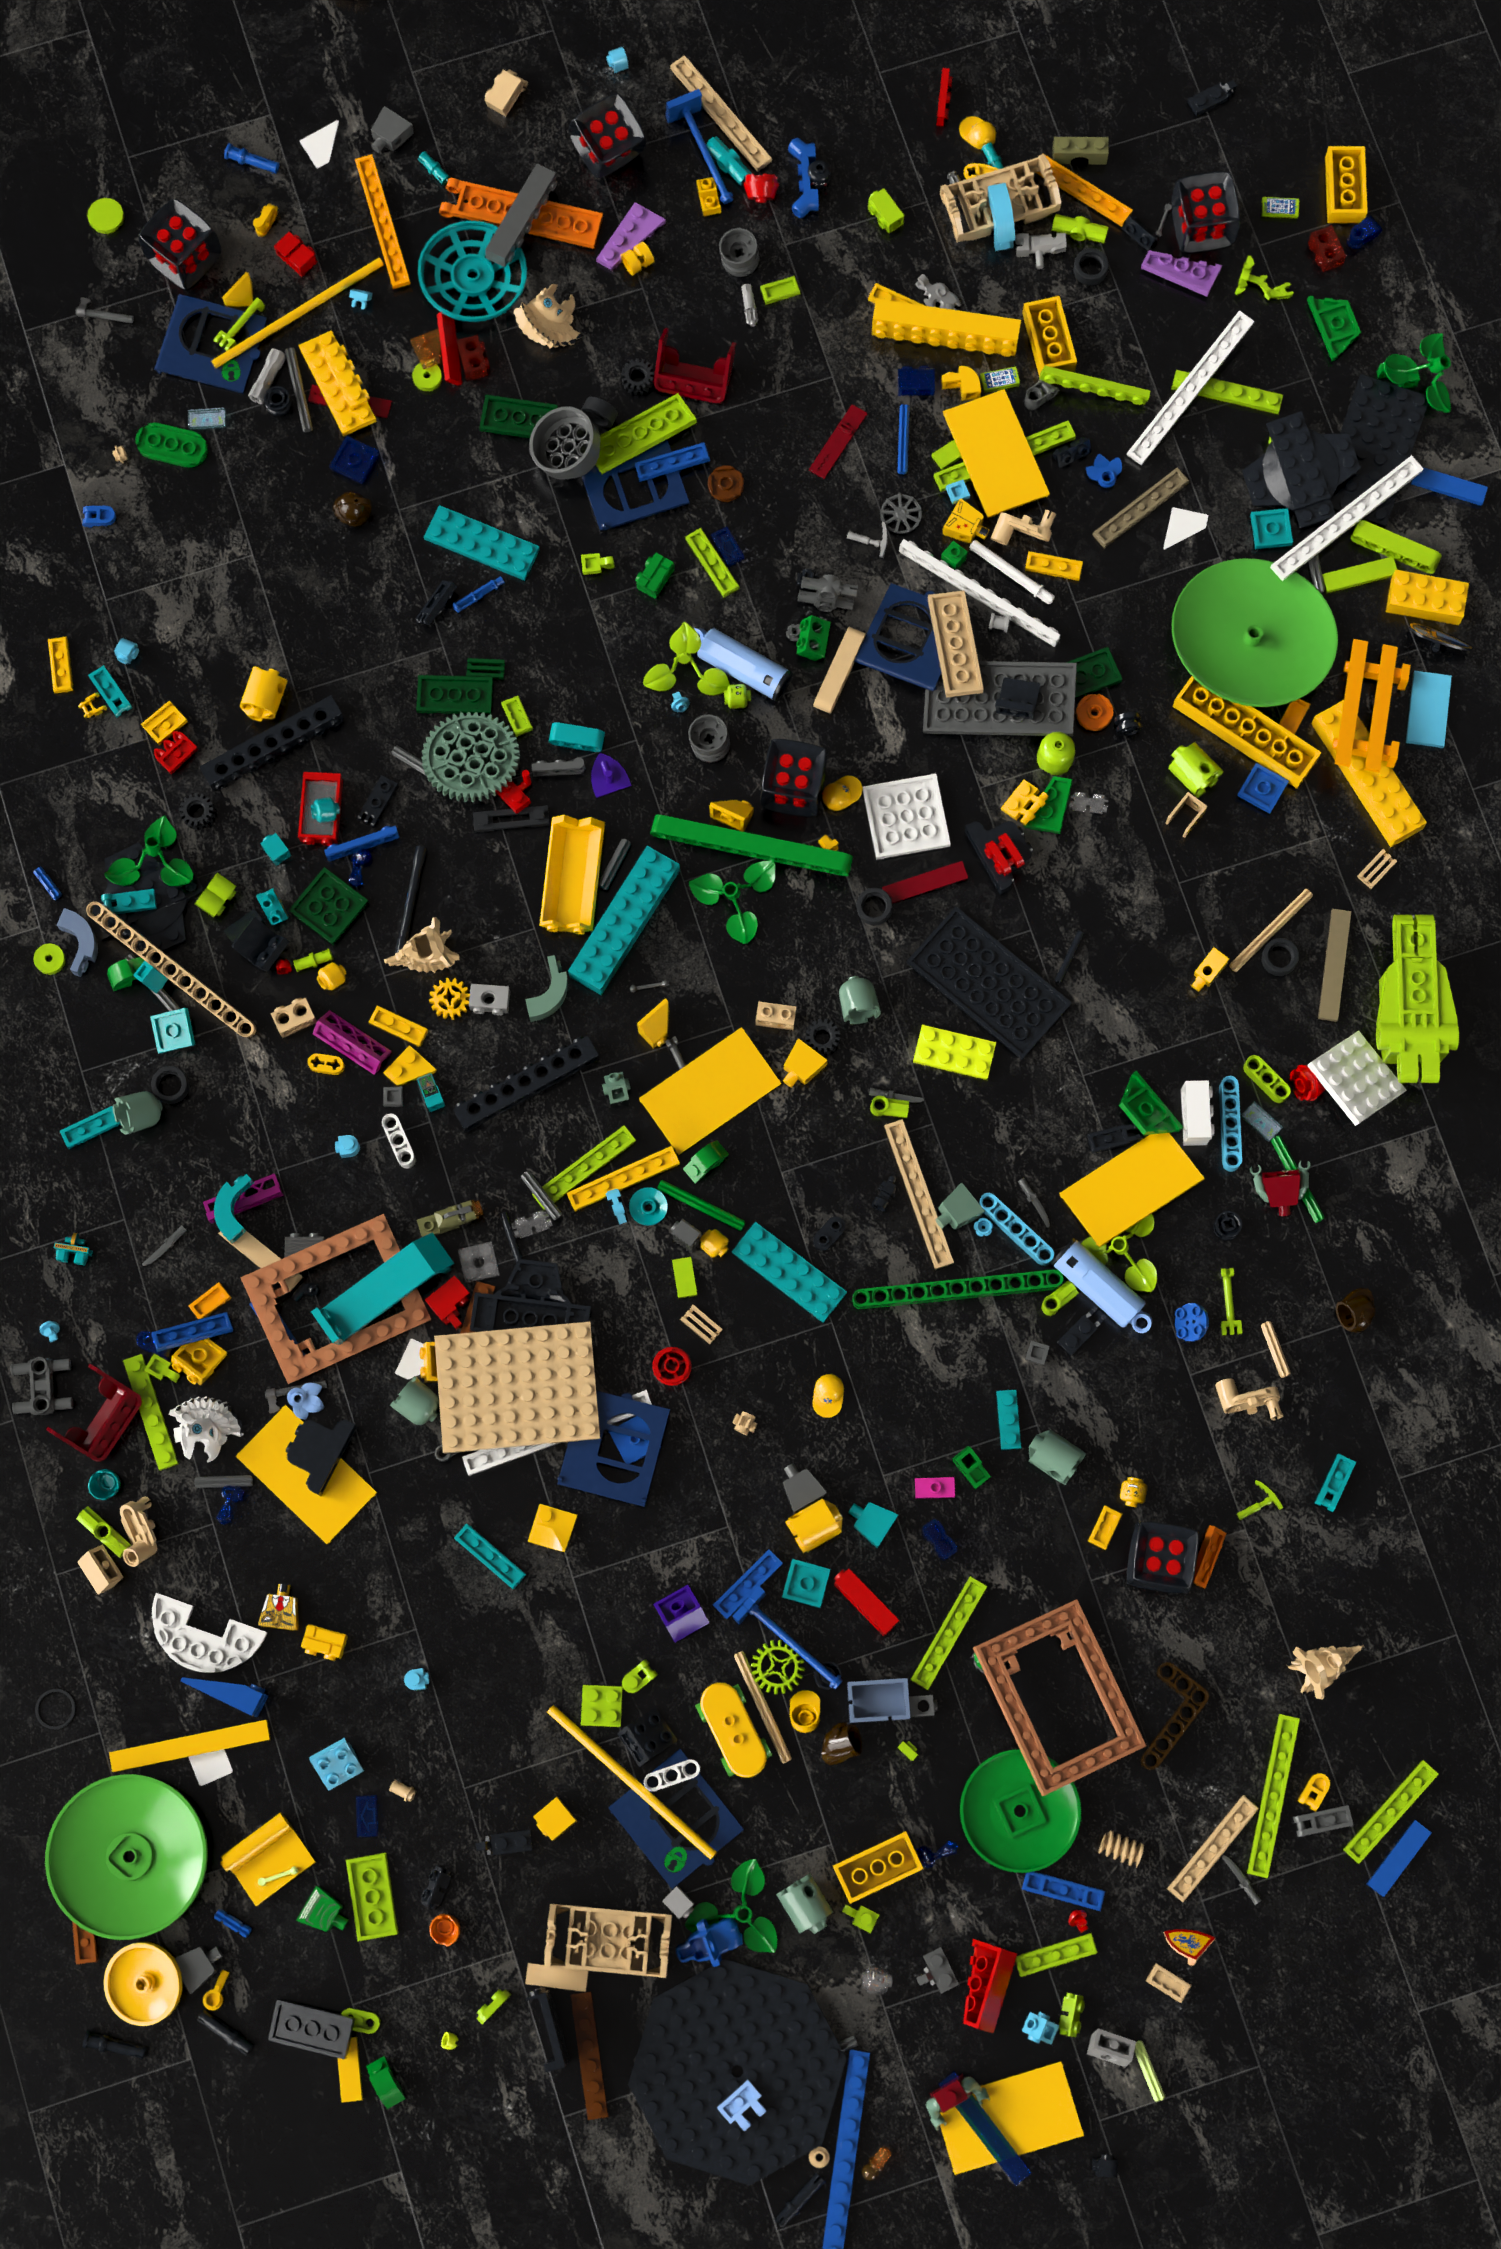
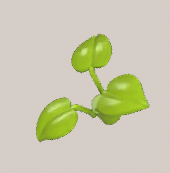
(684, 643)
(1139, 1276)

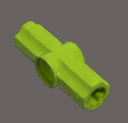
(1080, 228)
(95, 1523)

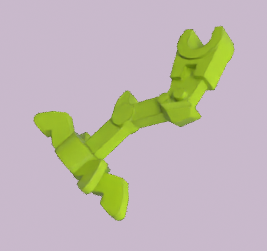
(1278, 292)

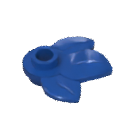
(1102, 469)

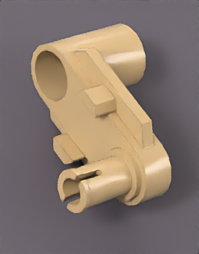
(1007, 523)
(1233, 1402)
(138, 1531)

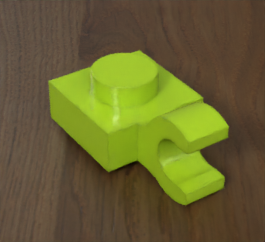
(593, 563)
(159, 1368)
(863, 1917)

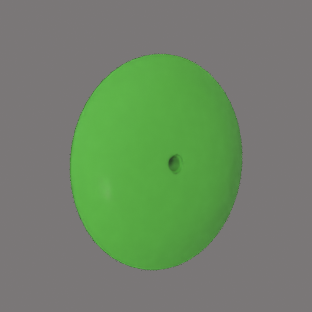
(1246, 598)

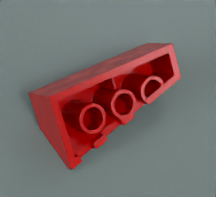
(987, 1985)

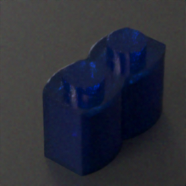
(936, 1535)

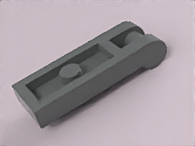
(559, 767)
(1324, 1820)

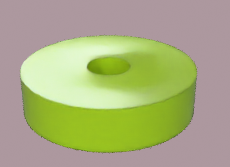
(430, 383)
(55, 964)

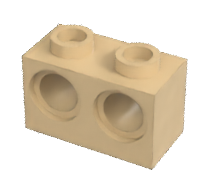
(775, 1015)
(295, 1021)

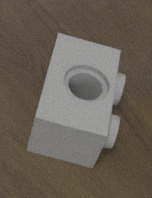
(480, 992)
(679, 1903)
(1111, 2047)

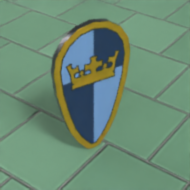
(1438, 637)

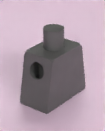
(390, 130)
(801, 1488)
(198, 1966)

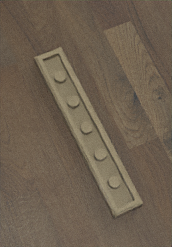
(1140, 507)
(1334, 965)

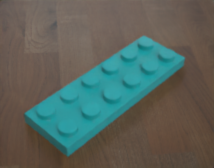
(482, 542)
(789, 1272)

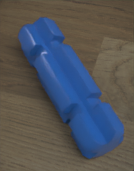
(47, 883)
(233, 1923)

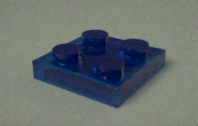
(354, 459)

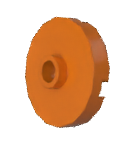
(1094, 703)

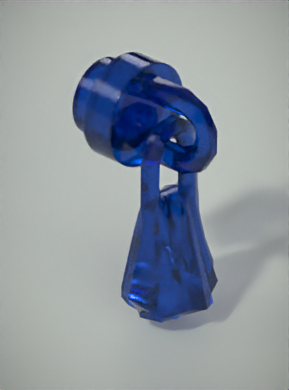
(363, 857)
(224, 1514)
(925, 1853)

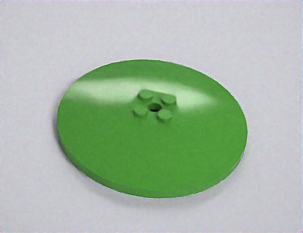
(89, 1863)

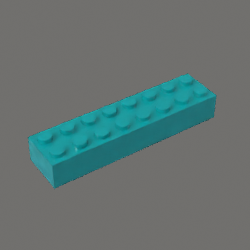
(624, 920)

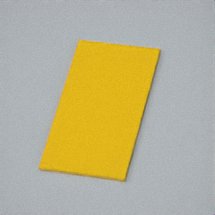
(996, 453)
(710, 1091)
(1131, 1187)
(268, 1461)
(1027, 2108)

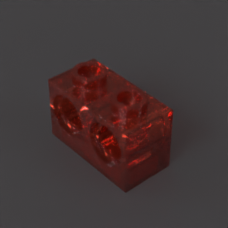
(1331, 247)
(470, 358)

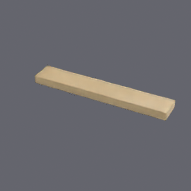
(1213, 1848)

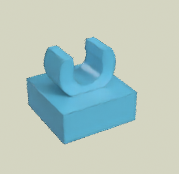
(361, 296)
(957, 490)

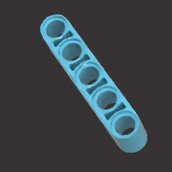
(1234, 1115)
(1026, 1232)

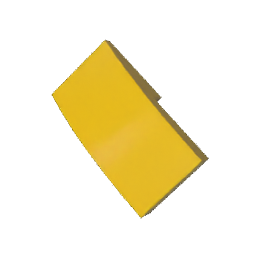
(708, 196)

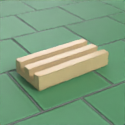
(1387, 857)
(696, 1330)

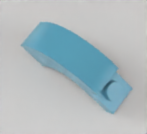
(1002, 216)

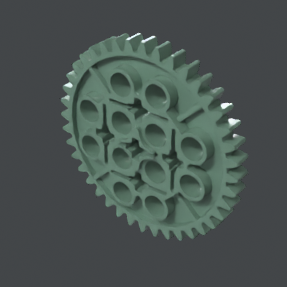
(482, 784)

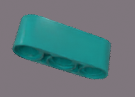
(576, 737)

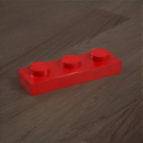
(944, 97)

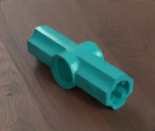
(727, 160)

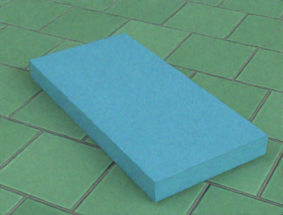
(1428, 709)

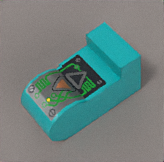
(430, 1092)

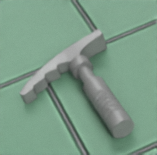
(864, 539)

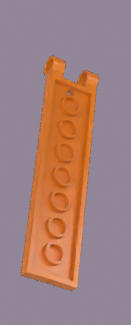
(554, 221)

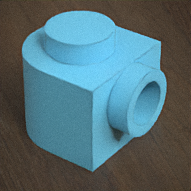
(617, 59)
(126, 651)
(347, 1146)
(417, 1679)

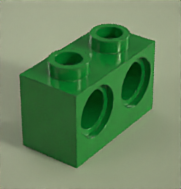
(816, 638)

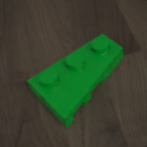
(1052, 814)

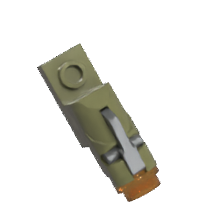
(450, 1218)

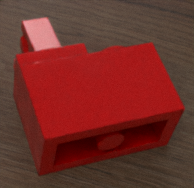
(447, 1299)

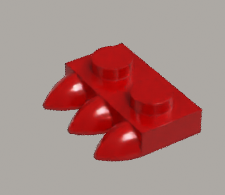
(176, 752)

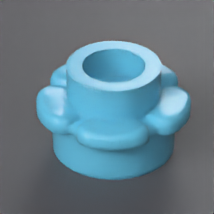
(983, 1222)

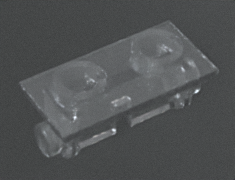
(1081, 800)
(524, 1224)

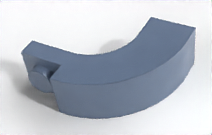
(88, 946)

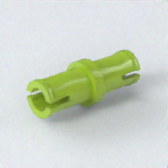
(313, 960)

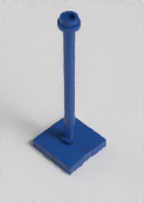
(684, 107)
(751, 1607)

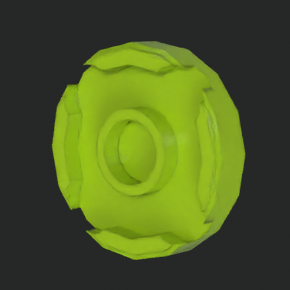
(105, 215)

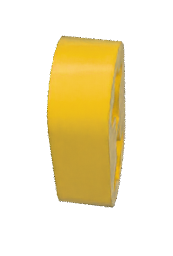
(326, 1059)

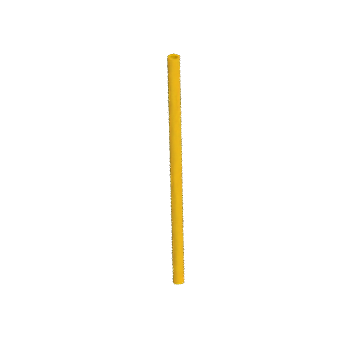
(296, 313)
(633, 1783)

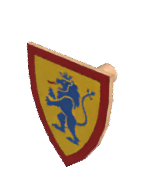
(1188, 1943)

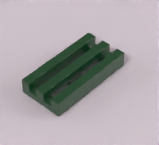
(471, 661)

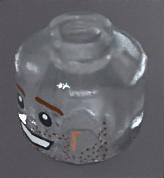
(876, 1980)

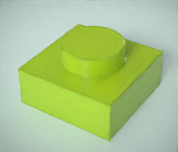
(908, 1750)

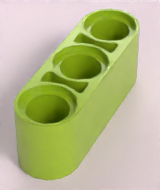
(1269, 1088)

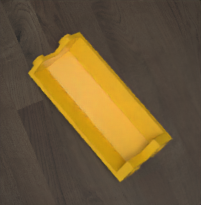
(572, 874)

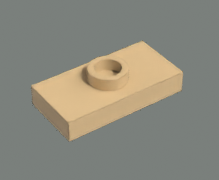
(1168, 1983)

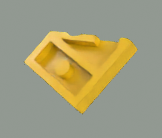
(408, 1067)

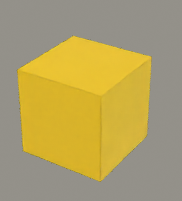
(554, 1819)

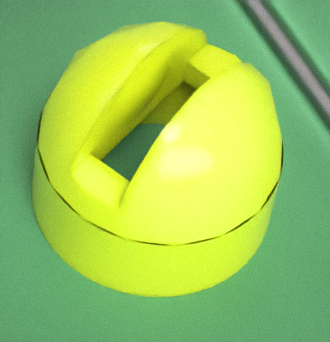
(449, 2040)

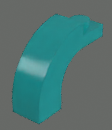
(224, 1208)

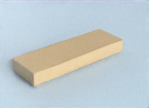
(556, 1977)

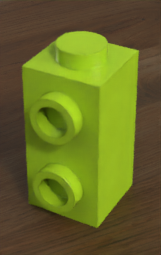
(885, 210)

